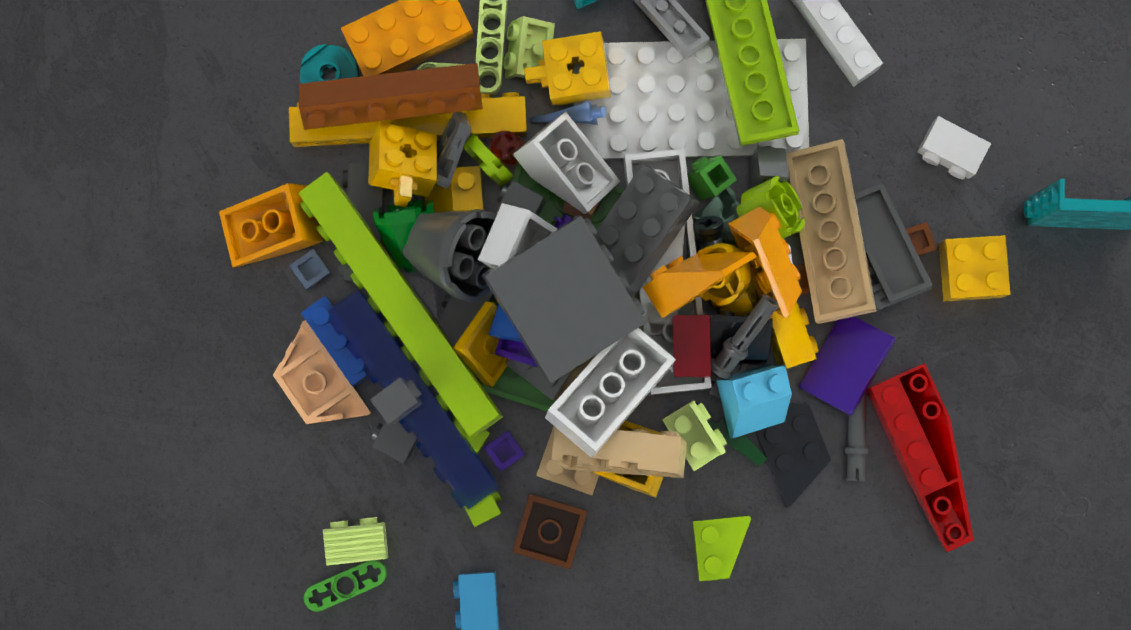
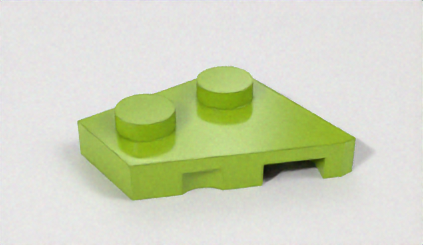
(718, 545)

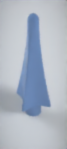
(582, 113)

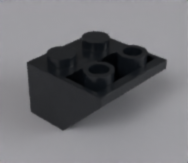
(726, 325)

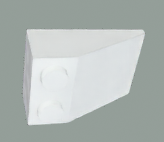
(567, 164)

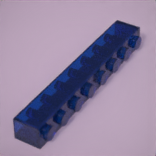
(430, 422)

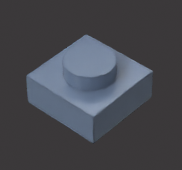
(310, 269)

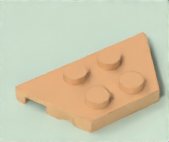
(316, 382)

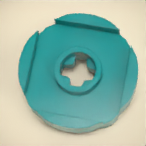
(327, 56)

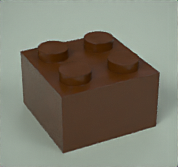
(549, 531)

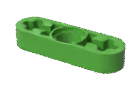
(322, 587)

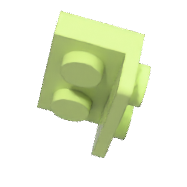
(525, 45)
(701, 440)

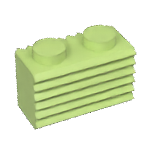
(355, 542)

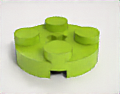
(488, 161)

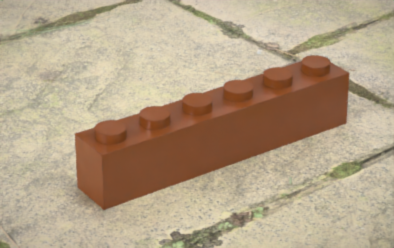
(390, 96)

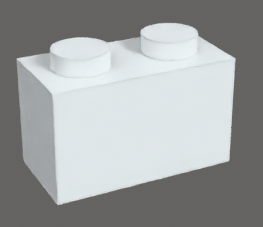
(953, 148)

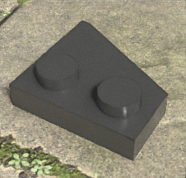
(450, 147)

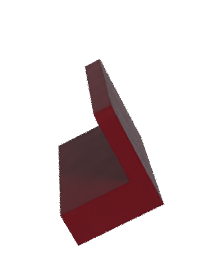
(691, 346)

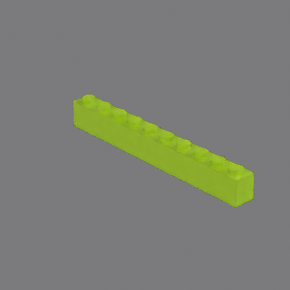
(400, 305)

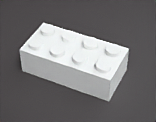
(609, 390)

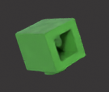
(710, 176)

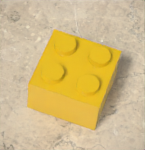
(974, 268)

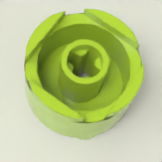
(778, 199)

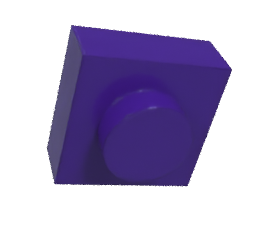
(504, 450)

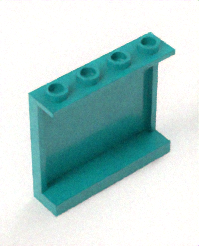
(1052, 209)

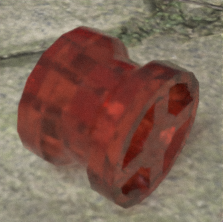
(501, 144)

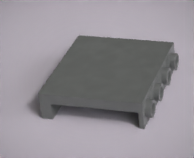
(565, 298)

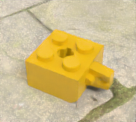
(557, 73)
(403, 161)

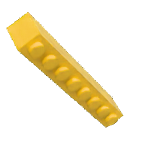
(497, 114)

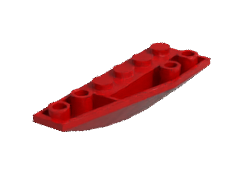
(926, 450)

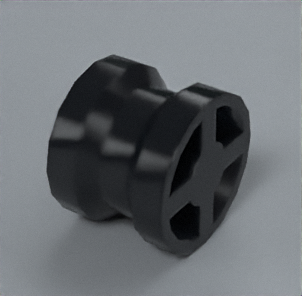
(708, 231)

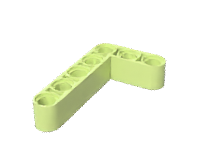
(486, 39)

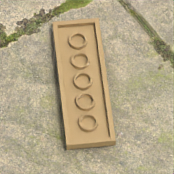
(831, 232)

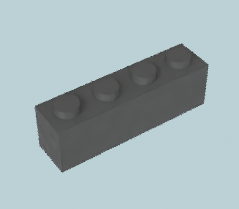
(365, 199)

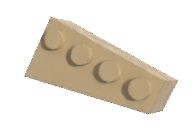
(626, 453)

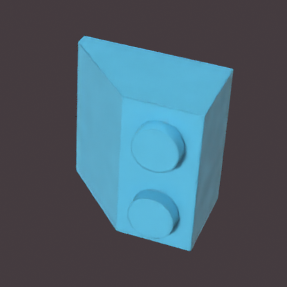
(755, 399)

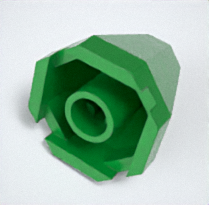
(396, 226)

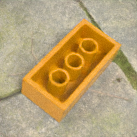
(406, 34)

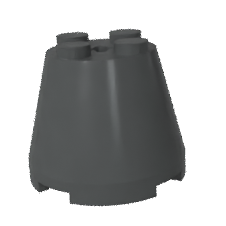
(448, 250)

